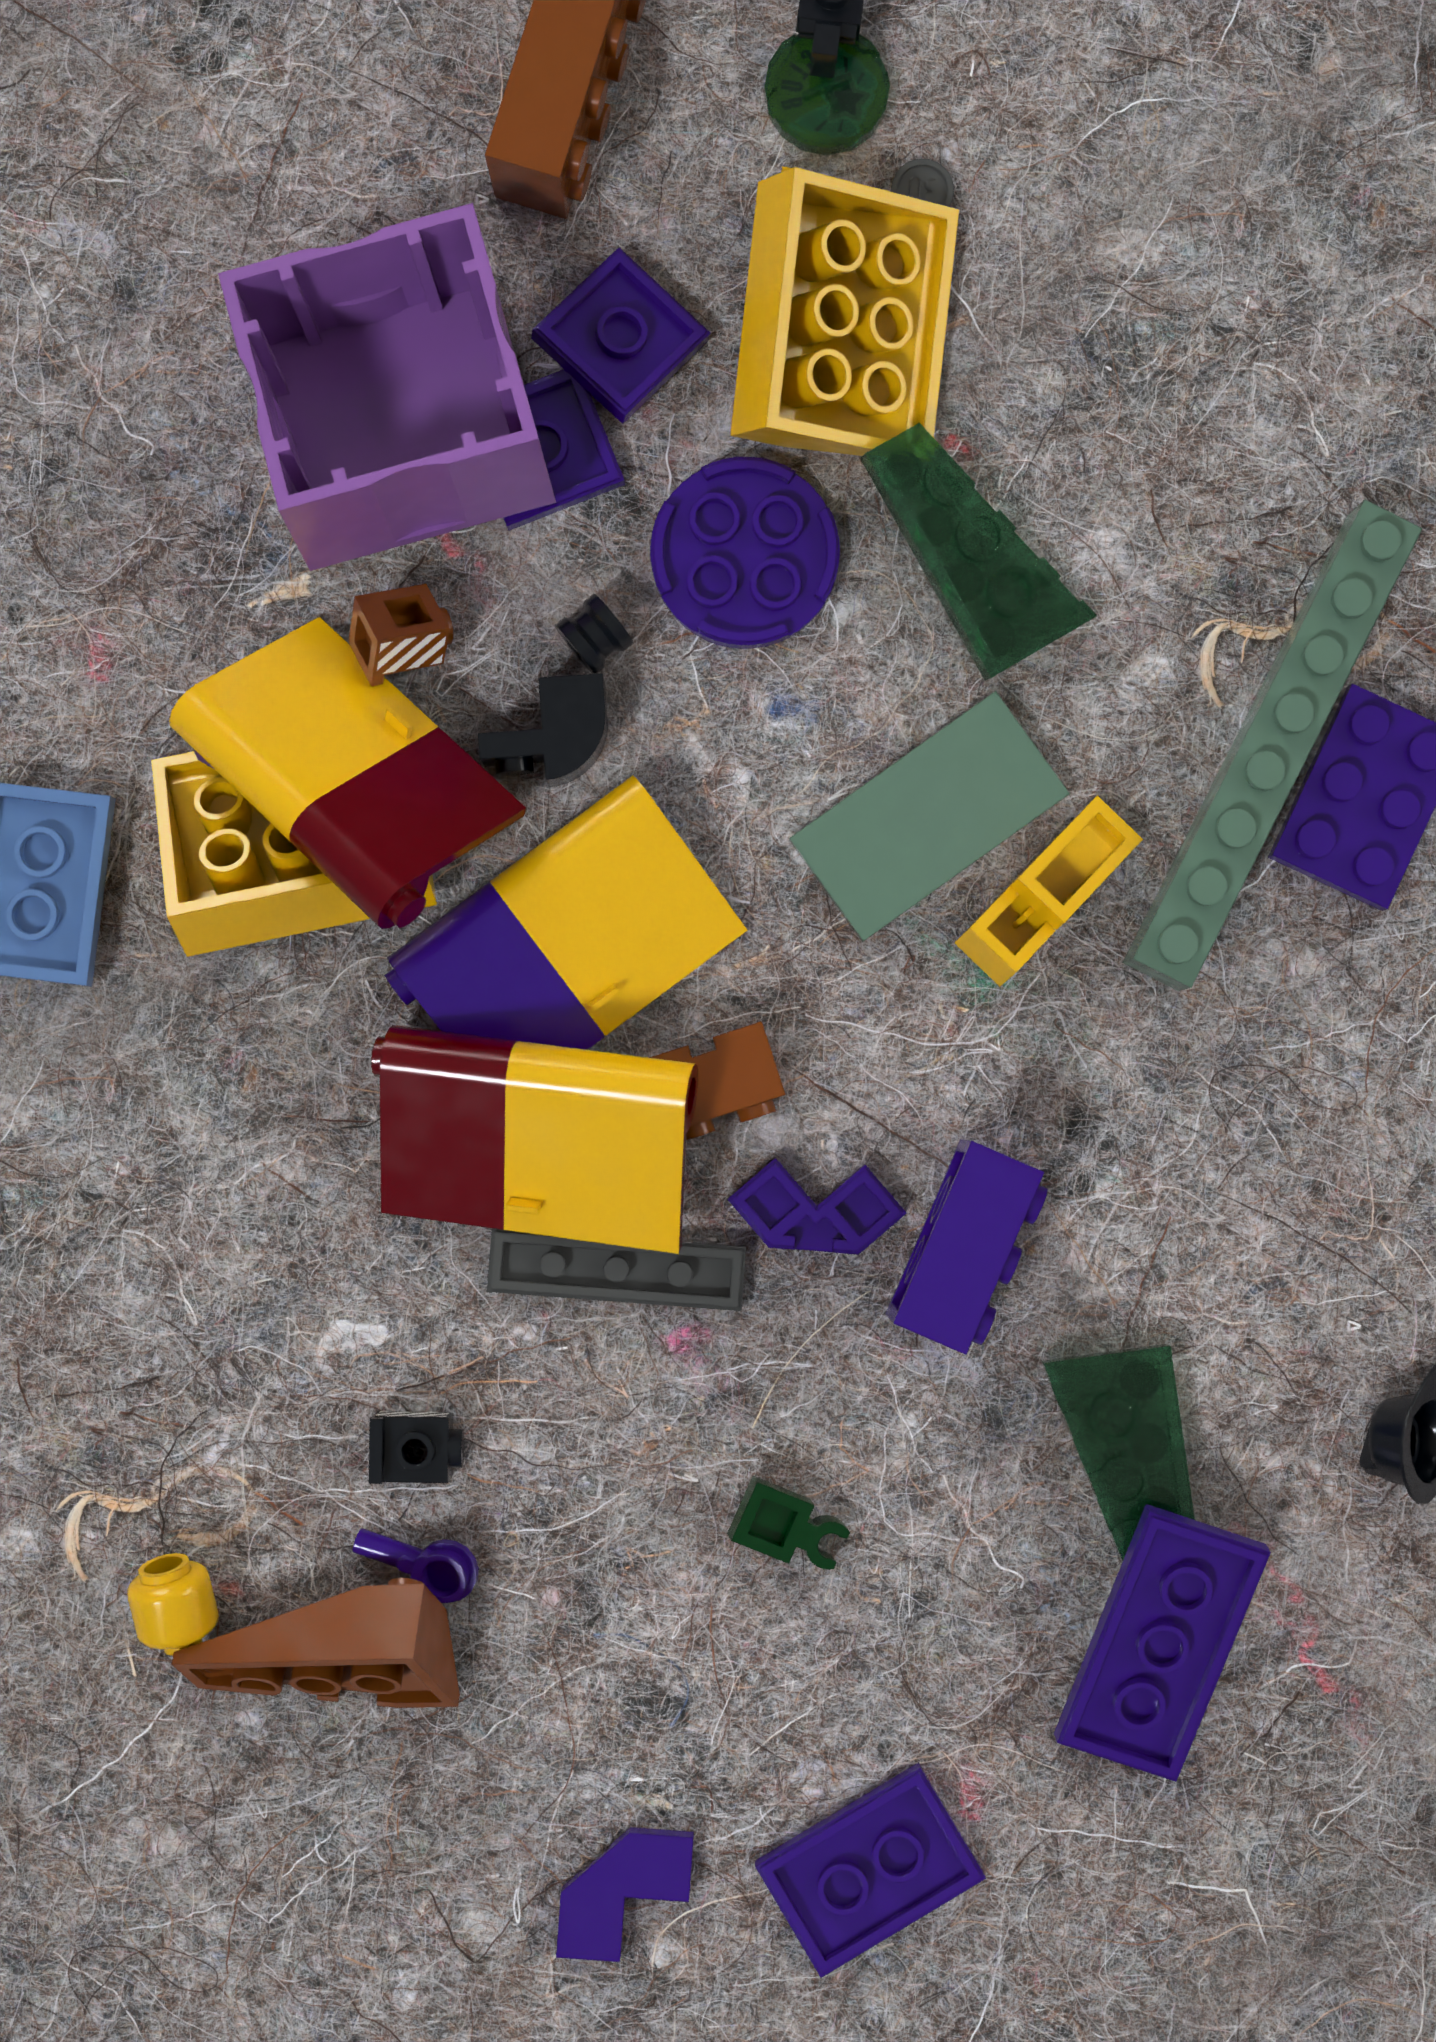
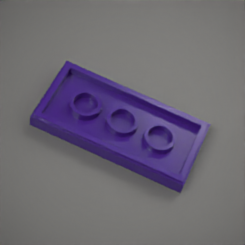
(1161, 1642)

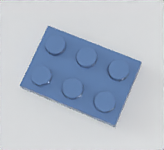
(52, 881)

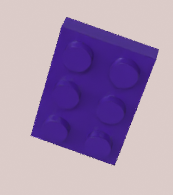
(1363, 799)

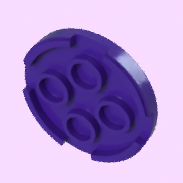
(744, 553)

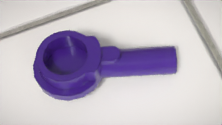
(442, 1566)

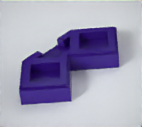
(840, 1223)
(636, 1865)

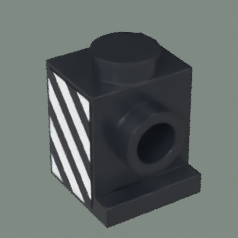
(387, 1442)

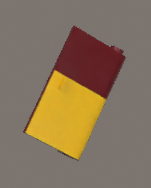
(344, 769)
(534, 1137)

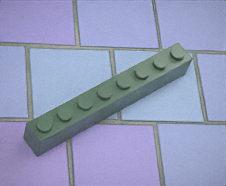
(1272, 745)

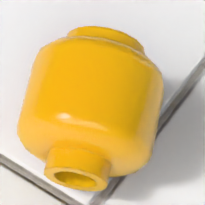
(172, 1603)

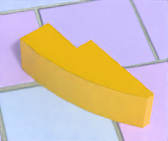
(1048, 891)

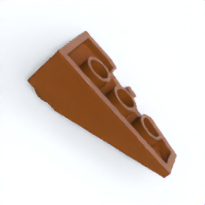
(362, 1640)

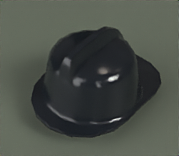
(1403, 1441)

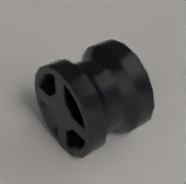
(594, 634)

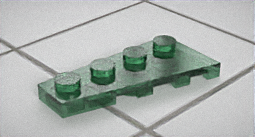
(980, 569)
(1125, 1432)

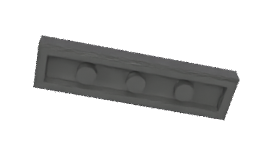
(569, 1268)

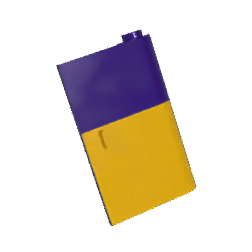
(571, 932)

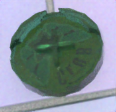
(825, 112)

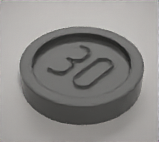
(925, 181)

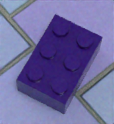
(967, 1247)

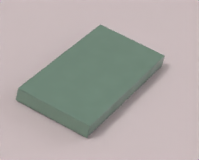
(929, 816)

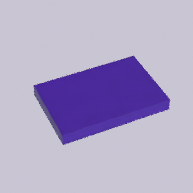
(869, 1870)

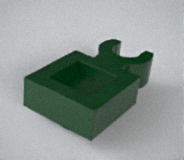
(779, 1521)

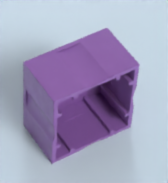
(386, 388)

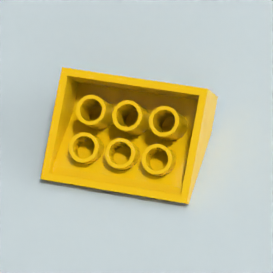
(842, 314)
(233, 872)

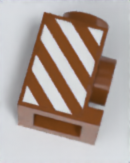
(398, 631)

